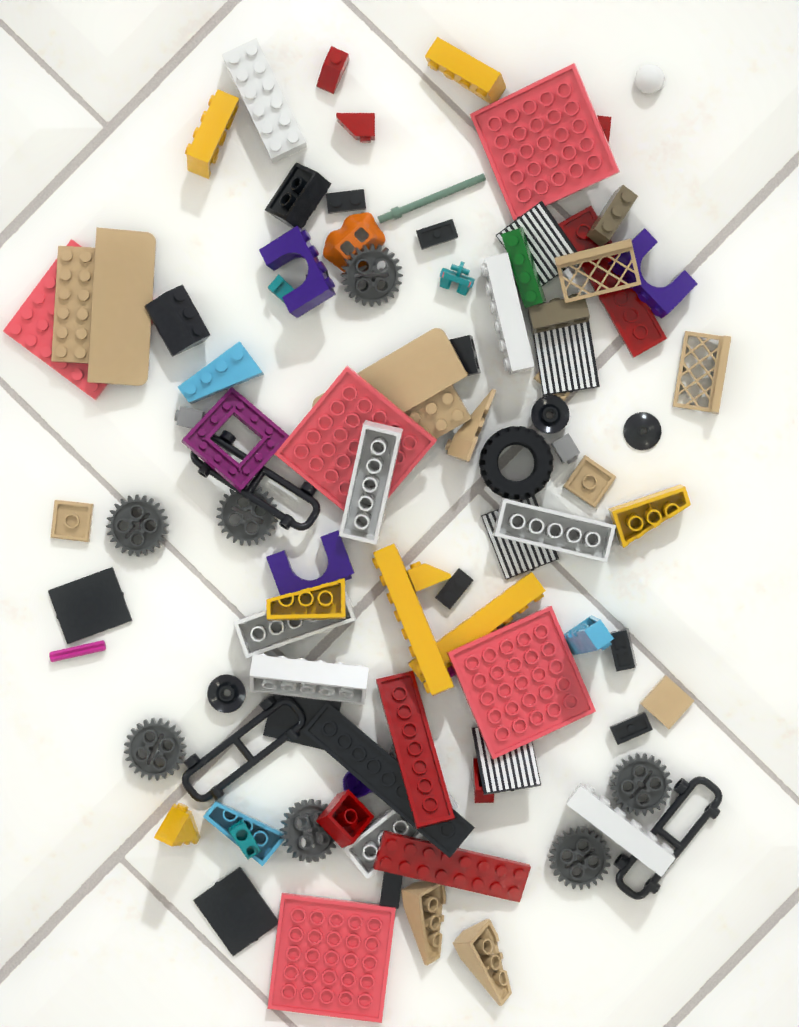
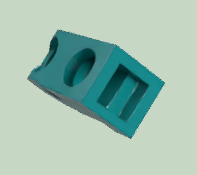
(280, 287)
(244, 839)

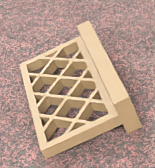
(593, 254)
(718, 376)

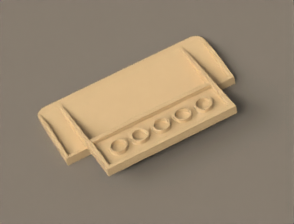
(102, 306)
(421, 382)

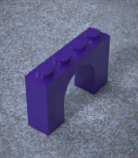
(316, 287)
(659, 299)
(338, 566)

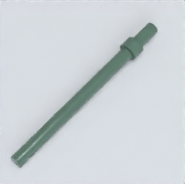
(398, 212)

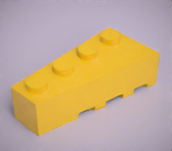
(466, 70)
(211, 133)
(643, 514)
(313, 603)

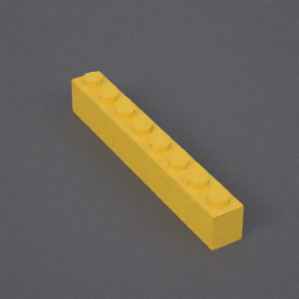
(489, 617)
(413, 619)

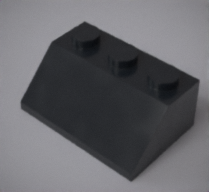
(298, 196)
(177, 320)

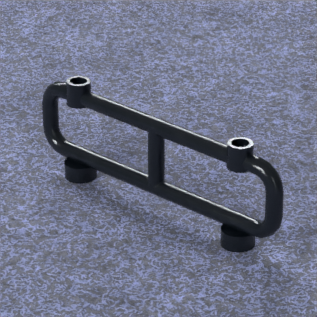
(305, 492)
(269, 706)
(683, 788)

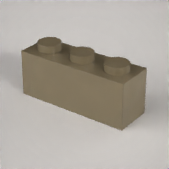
(612, 215)
(557, 314)

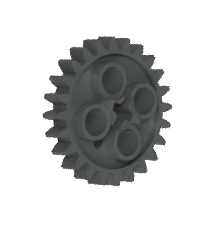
(372, 257)
(239, 530)
(149, 538)
(140, 741)
(654, 794)
(294, 834)
(570, 843)

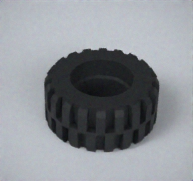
(542, 462)

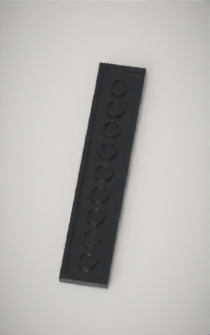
(379, 773)

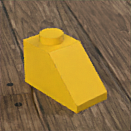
(426, 575)

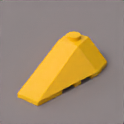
(178, 827)

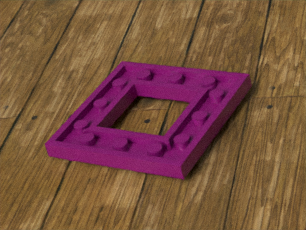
(235, 473)

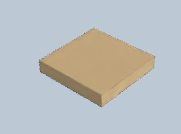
(589, 481)
(72, 520)
(667, 702)

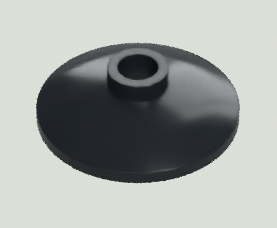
(557, 407)
(632, 431)
(224, 703)

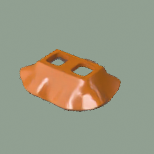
(346, 233)

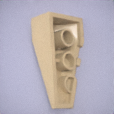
(465, 439)
(424, 912)
(480, 953)

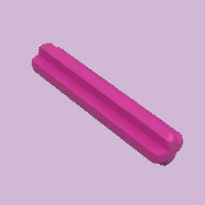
(77, 651)

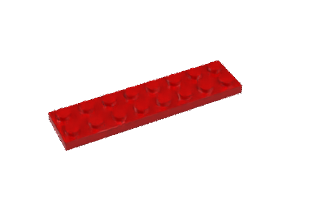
(627, 312)
(415, 749)
(463, 870)

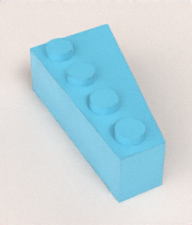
(224, 372)
(588, 636)
(266, 837)

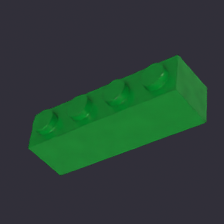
(523, 267)

